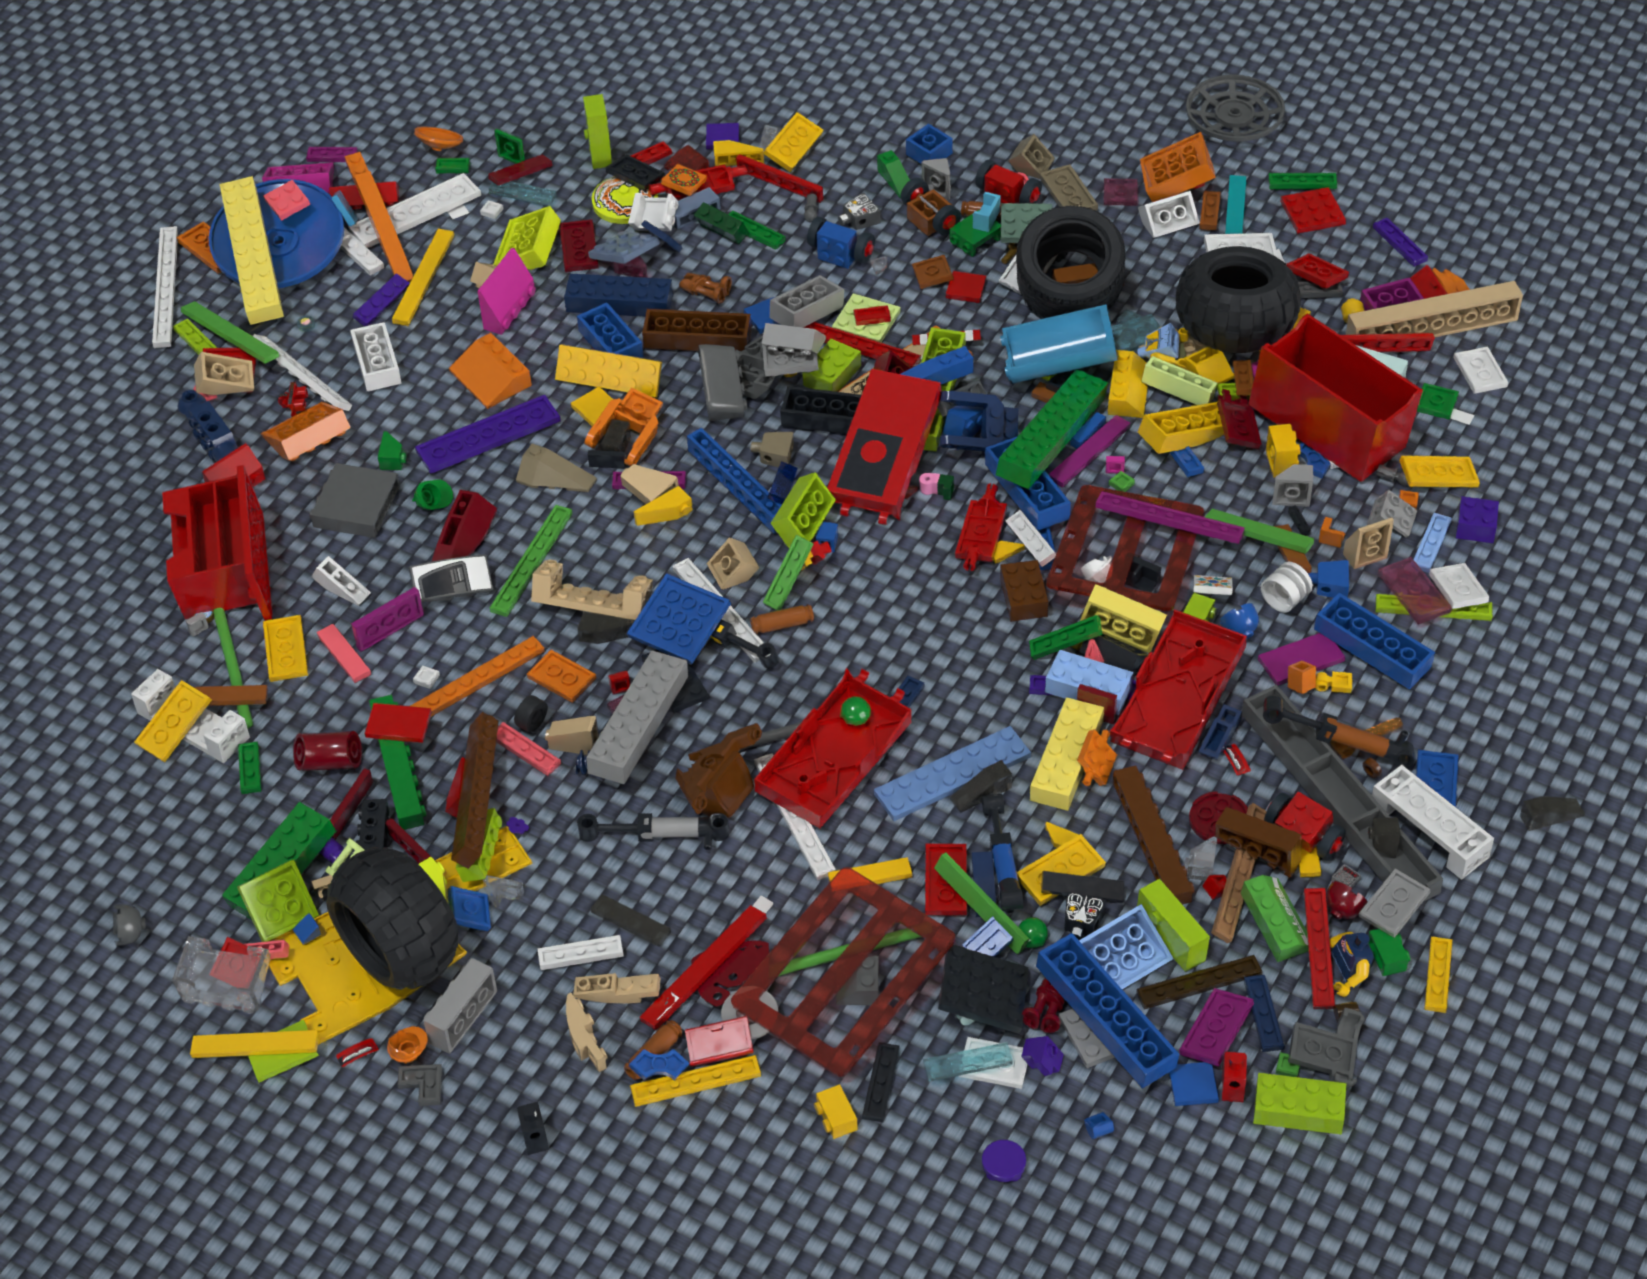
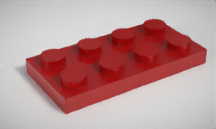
(939, 894)

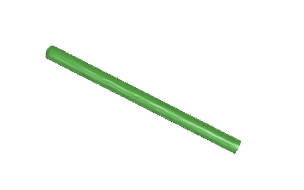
(231, 660)
(834, 953)

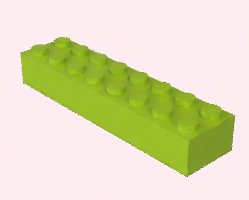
(938, 343)

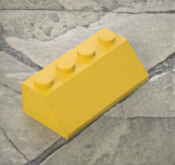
(1127, 391)

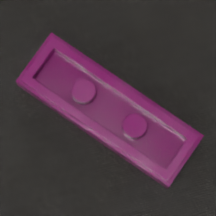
(329, 154)

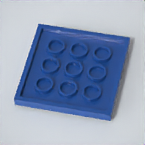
(679, 618)

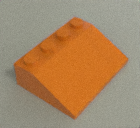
(1177, 168)
(490, 371)
(307, 430)

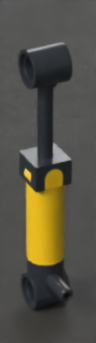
(725, 633)

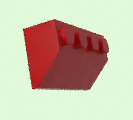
(388, 190)

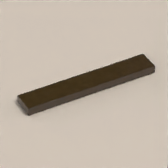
(1198, 982)

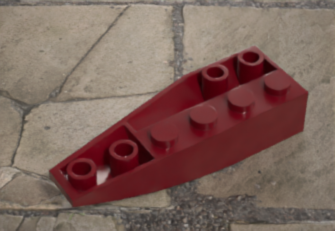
(464, 526)

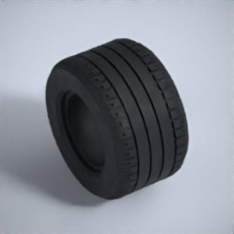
(1070, 231)

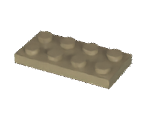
(1067, 188)

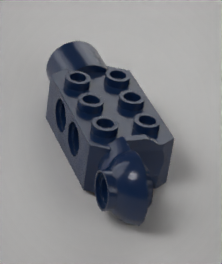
(207, 425)

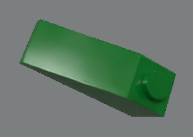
(892, 171)

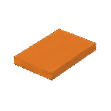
(561, 676)

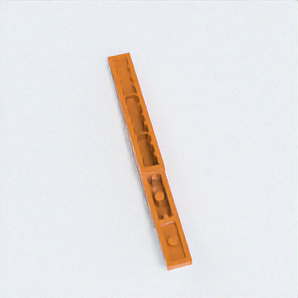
(378, 216)

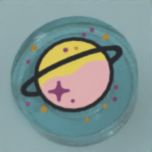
(305, 323)

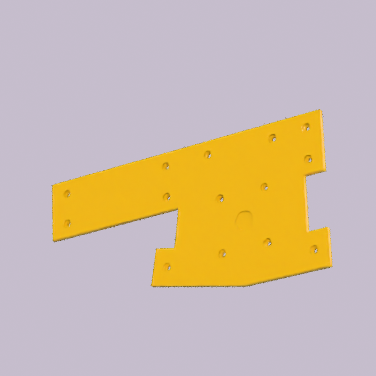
(334, 982)

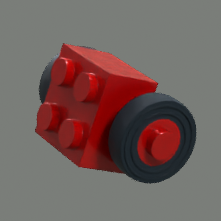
(1007, 184)
(1308, 819)

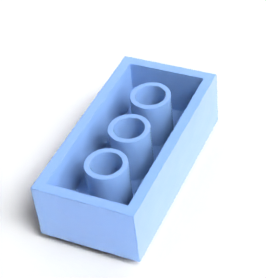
(1072, 670)

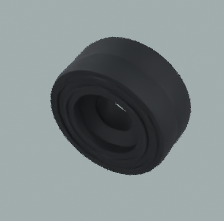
(530, 713)

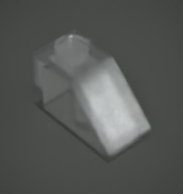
(1201, 860)

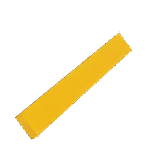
(423, 277)

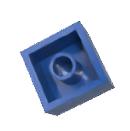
(929, 144)

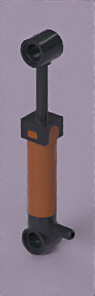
(1330, 729)

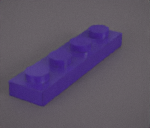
(381, 300)

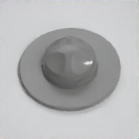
(756, 1030)

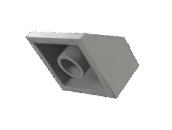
(1294, 486)

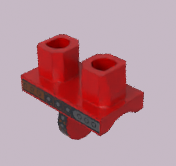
(294, 399)

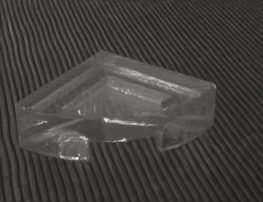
(879, 264)

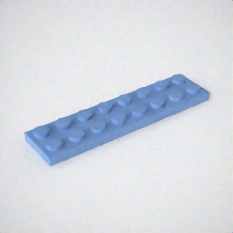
(949, 773)

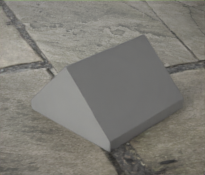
(937, 176)

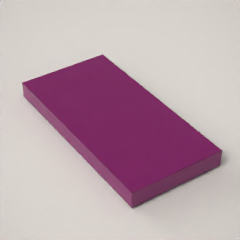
(387, 619)
(1314, 650)
(1216, 1027)

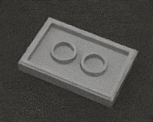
(1394, 903)

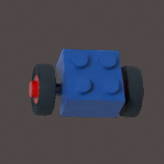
(839, 244)

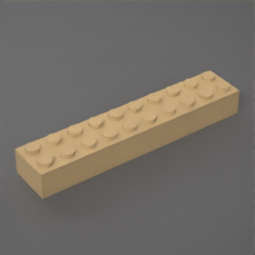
(1442, 313)

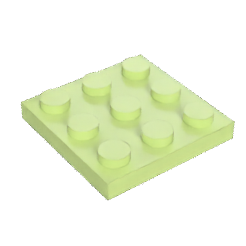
(876, 331)

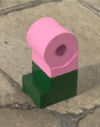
(937, 484)

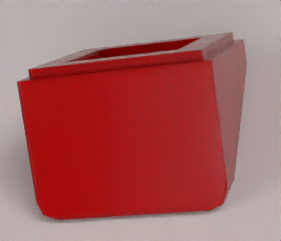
(1215, 885)

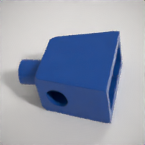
(1331, 578)

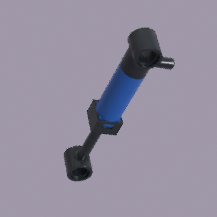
(1001, 847)

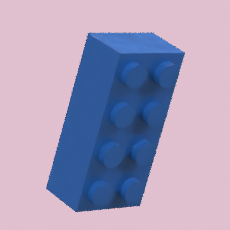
(609, 332)

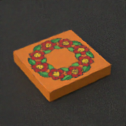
(684, 180)

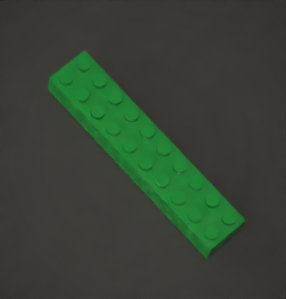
(1051, 429)

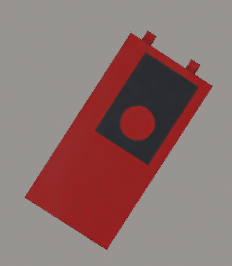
(884, 443)

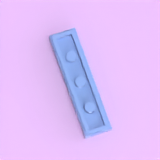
(1432, 541)

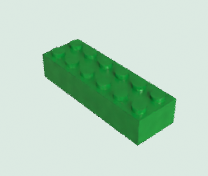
(296, 839)

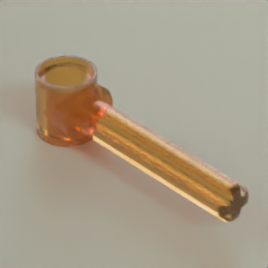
(1380, 729)

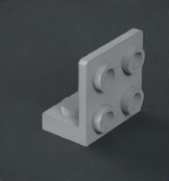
(1392, 506)

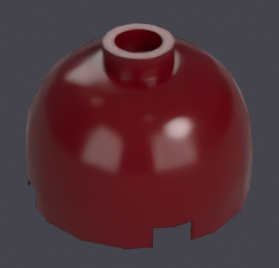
(1343, 901)

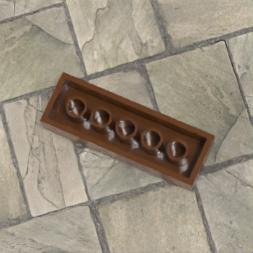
(693, 328)

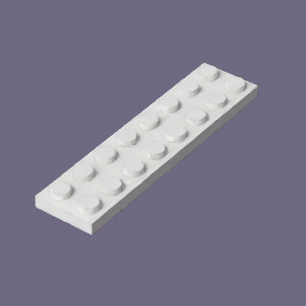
(420, 208)

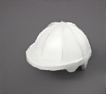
(1096, 569)

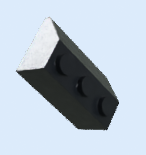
(1118, 653)

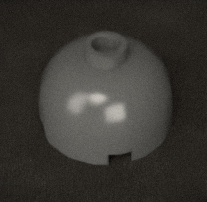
(127, 924)

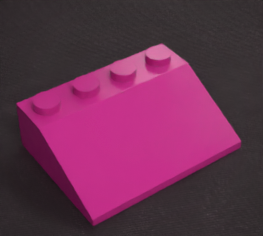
(317, 174)
(505, 293)

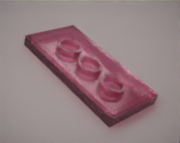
(1414, 590)

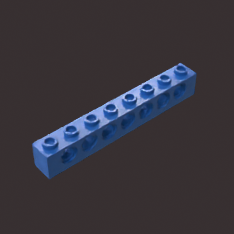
(733, 476)

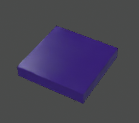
(721, 132)

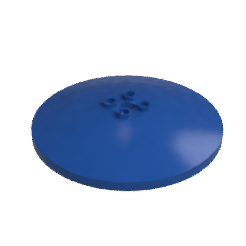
(308, 236)

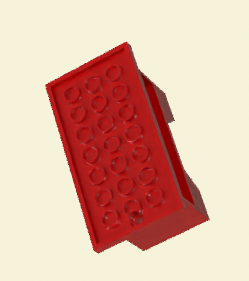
(218, 546)

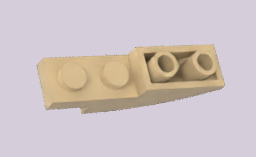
(611, 989)
(582, 1033)

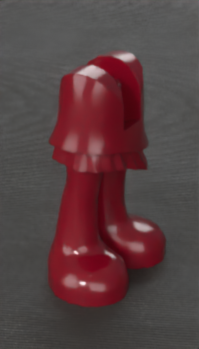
(1045, 995)

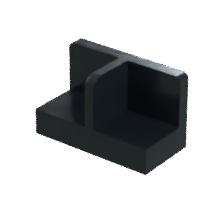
(1143, 575)

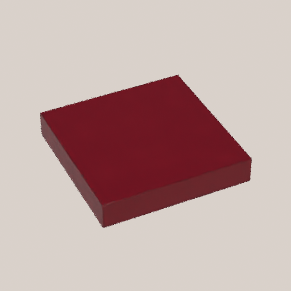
(1100, 698)

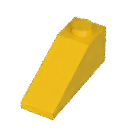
(727, 151)
(664, 508)

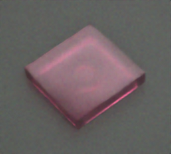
(1120, 192)

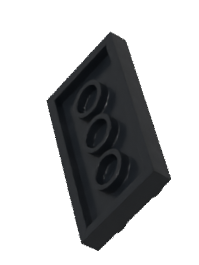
(691, 691)

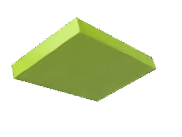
(270, 1065)

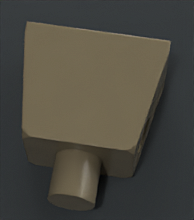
(774, 448)

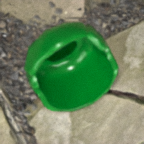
(855, 711)
(1035, 930)

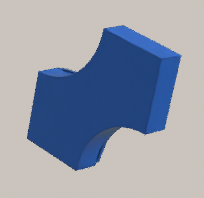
(1319, 463)
(667, 1064)

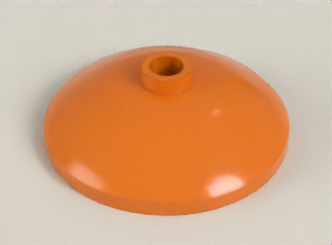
(438, 137)

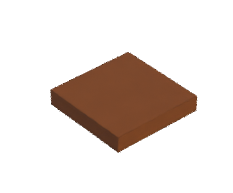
(932, 271)

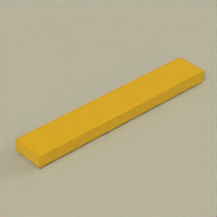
(254, 1044)
(695, 1080)

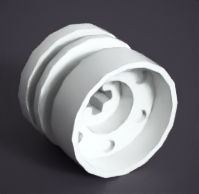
(1286, 587)

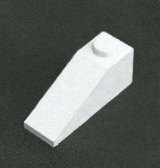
(340, 582)

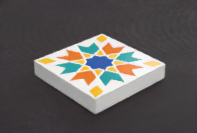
(1213, 585)

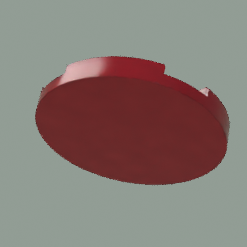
(1208, 809)

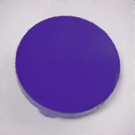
(1003, 1161)

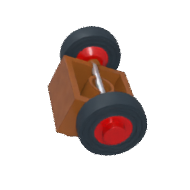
(928, 208)

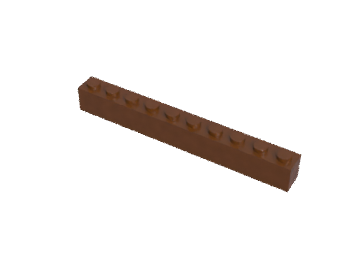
(475, 790)

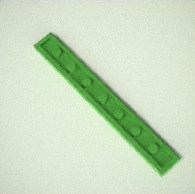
(230, 332)
(530, 561)

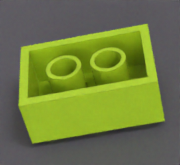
(835, 367)

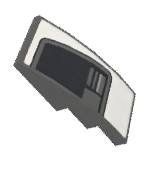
(451, 578)

